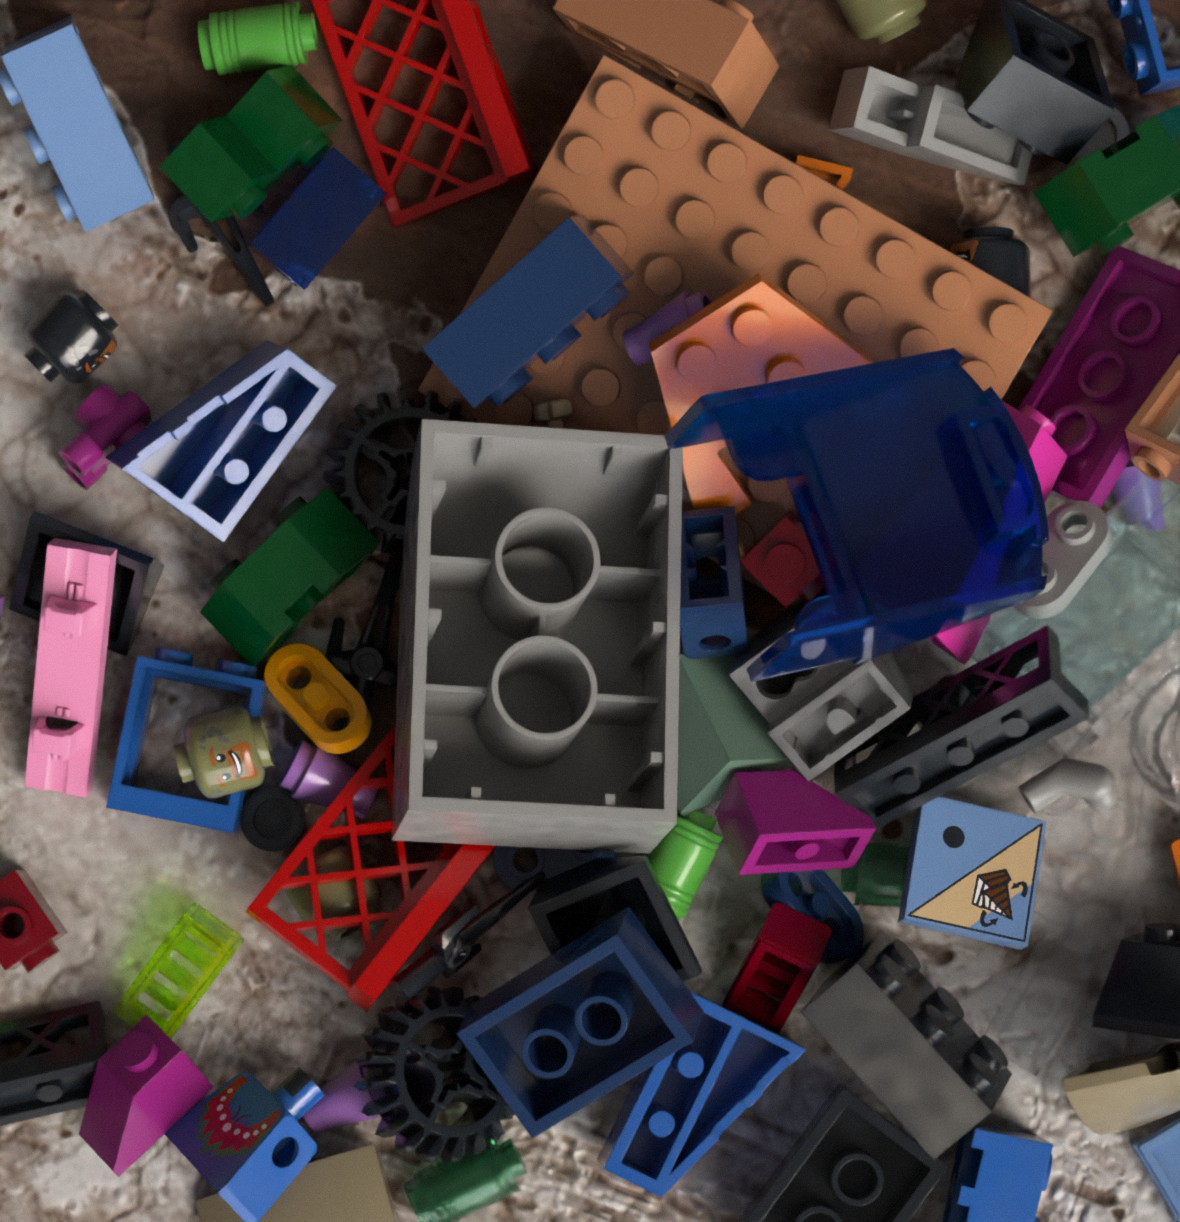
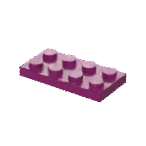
(1107, 369)

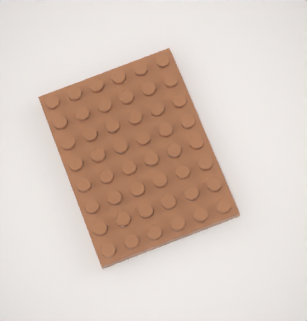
(706, 212)

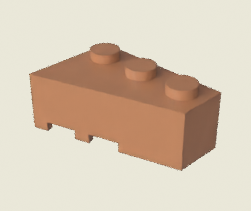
(690, 42)

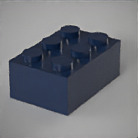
(530, 313)
(580, 1022)

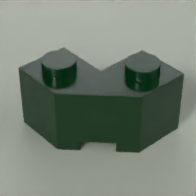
(240, 156)
(1117, 186)
(289, 574)

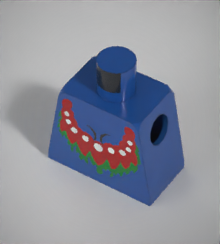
(249, 1139)

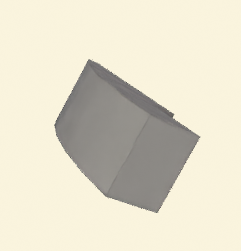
(924, 125)

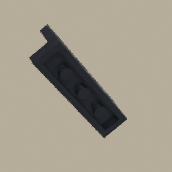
(967, 740)
(45, 1075)

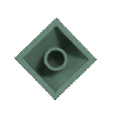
(717, 733)

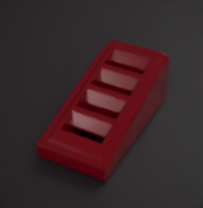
(779, 965)

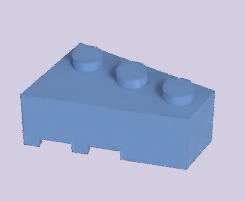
(74, 125)

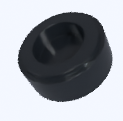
(273, 819)

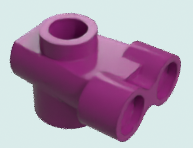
(107, 424)

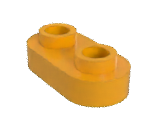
(319, 702)

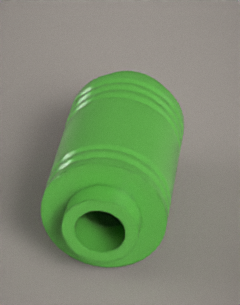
(257, 38)
(685, 858)

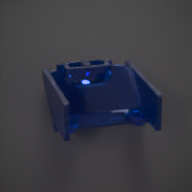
(904, 493)

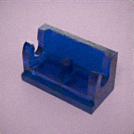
(317, 219)

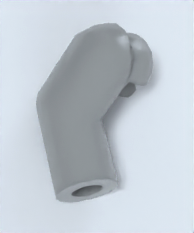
(1074, 778)

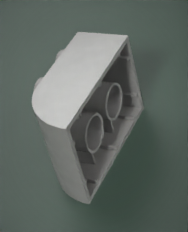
(539, 639)

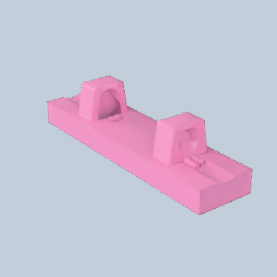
(70, 666)

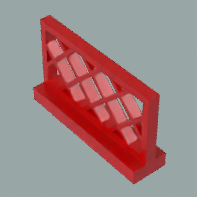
(481, 81)
(404, 927)

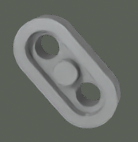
(1069, 557)

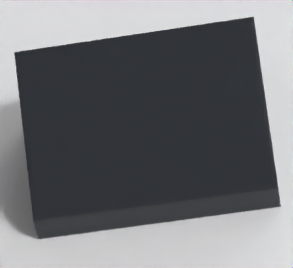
(133, 580)

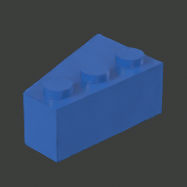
(227, 437)
(693, 1097)
(998, 1176)

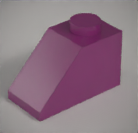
(789, 824)
(139, 1095)

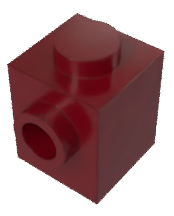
(785, 561)
(26, 924)

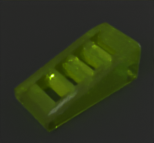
(211, 933)

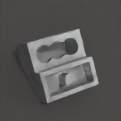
(824, 709)

